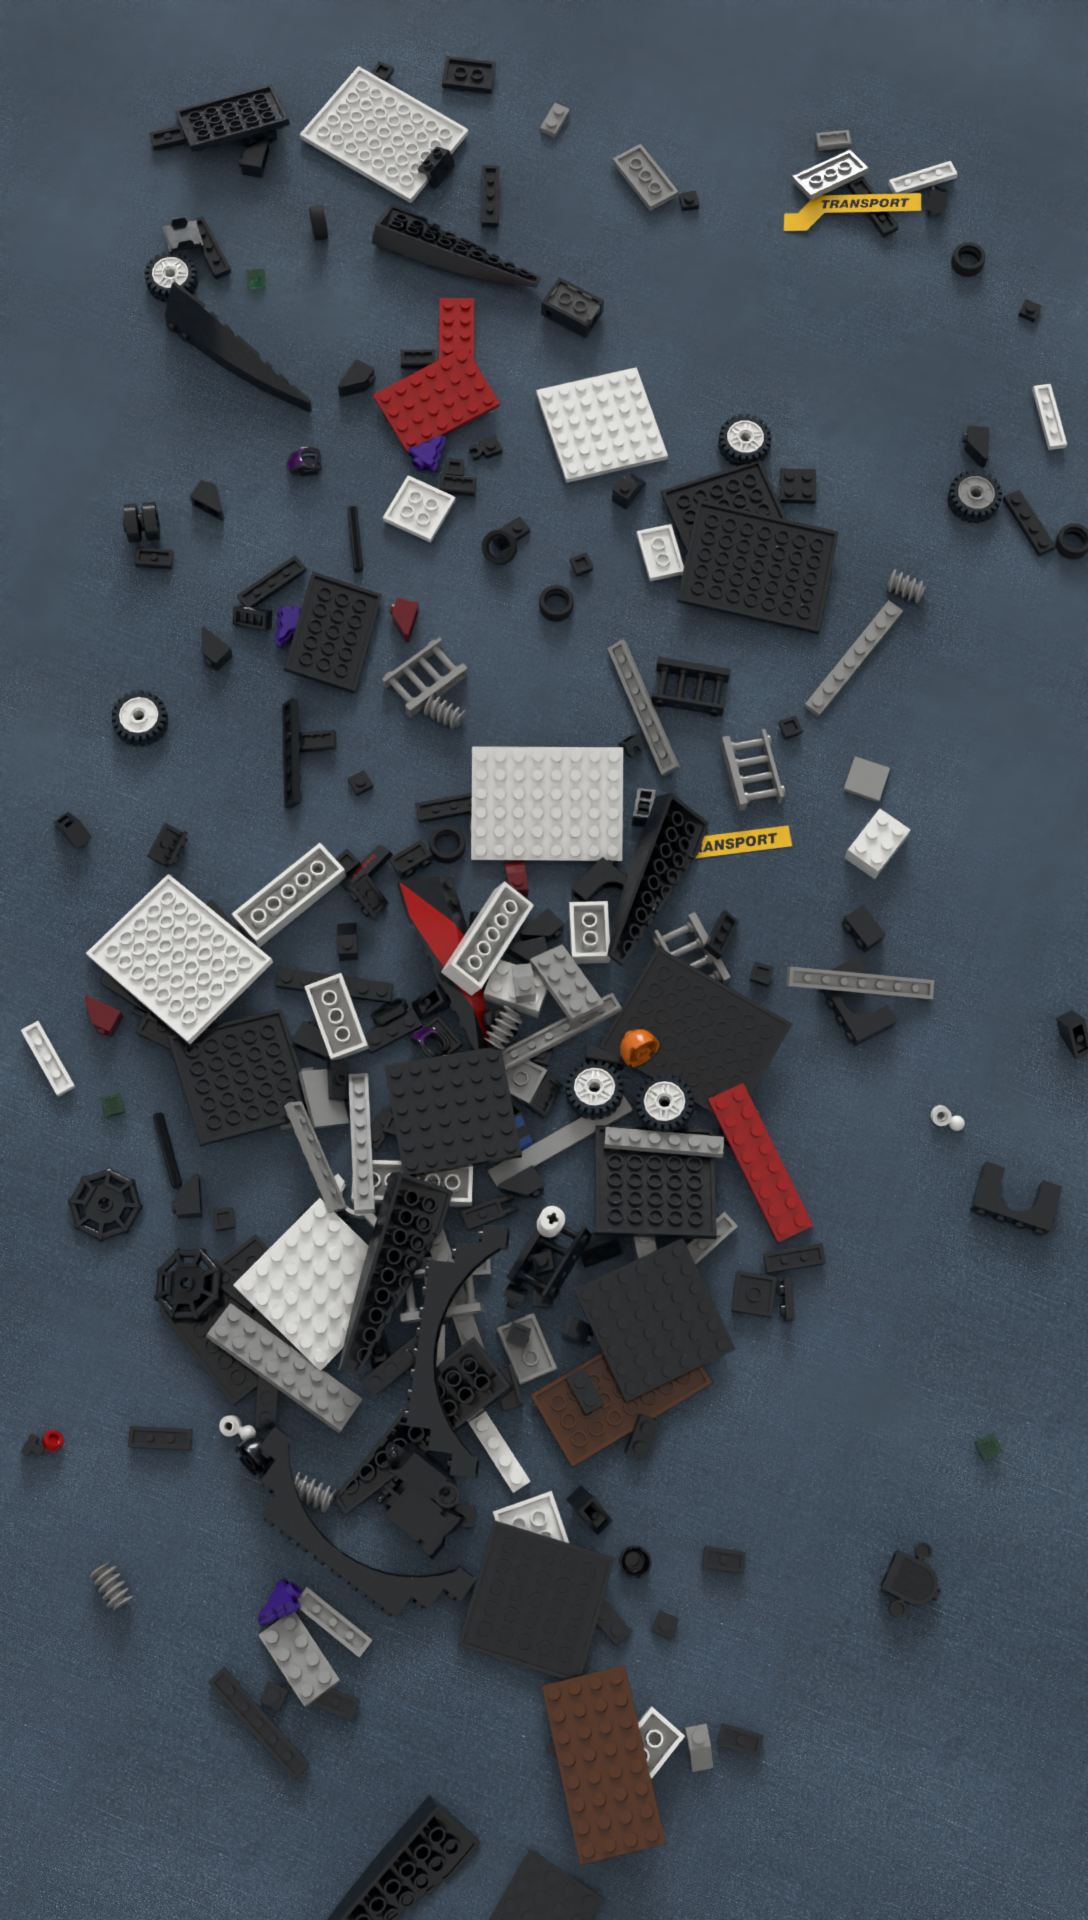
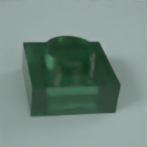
(256, 278)
(113, 1105)
(988, 1447)

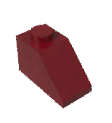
(404, 616)
(517, 877)
(103, 1017)

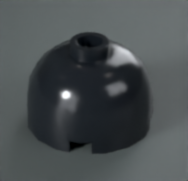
(252, 1457)

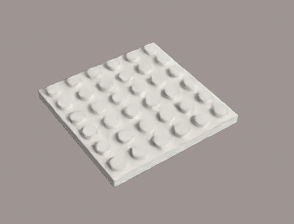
(601, 425)
(309, 1283)

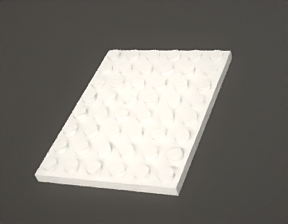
(381, 133)
(547, 803)
(179, 958)

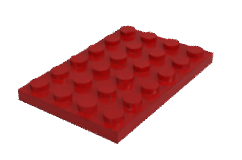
(436, 399)

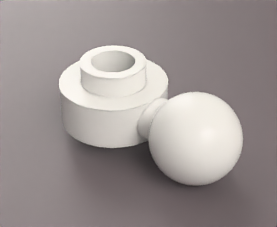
(956, 1122)
(237, 1428)

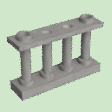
(441, 685)
(738, 781)
(694, 925)
(470, 1307)

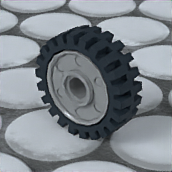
(974, 508)

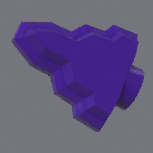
(427, 454)
(286, 624)
(281, 1602)

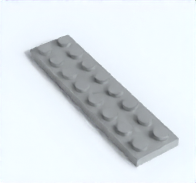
(284, 1367)

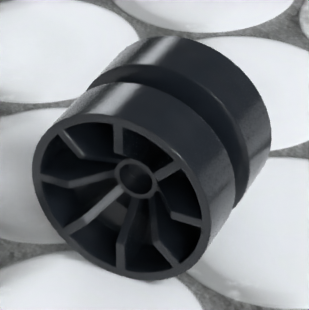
(137, 522)

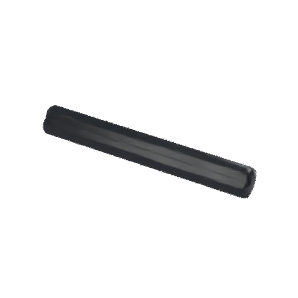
(355, 538)
(167, 1150)

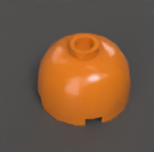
(637, 1047)

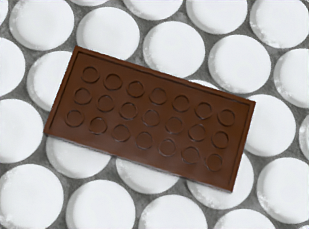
(587, 1434)
(603, 1765)

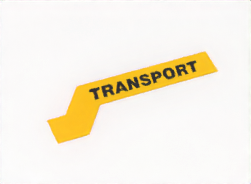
(849, 203)
(745, 841)

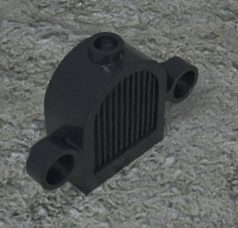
(910, 1580)

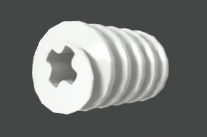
(543, 1225)

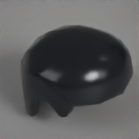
(635, 1561)

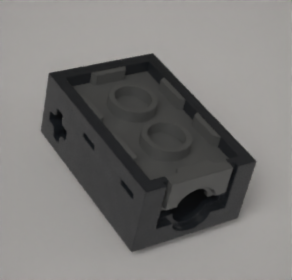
(572, 307)

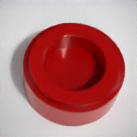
(52, 1441)

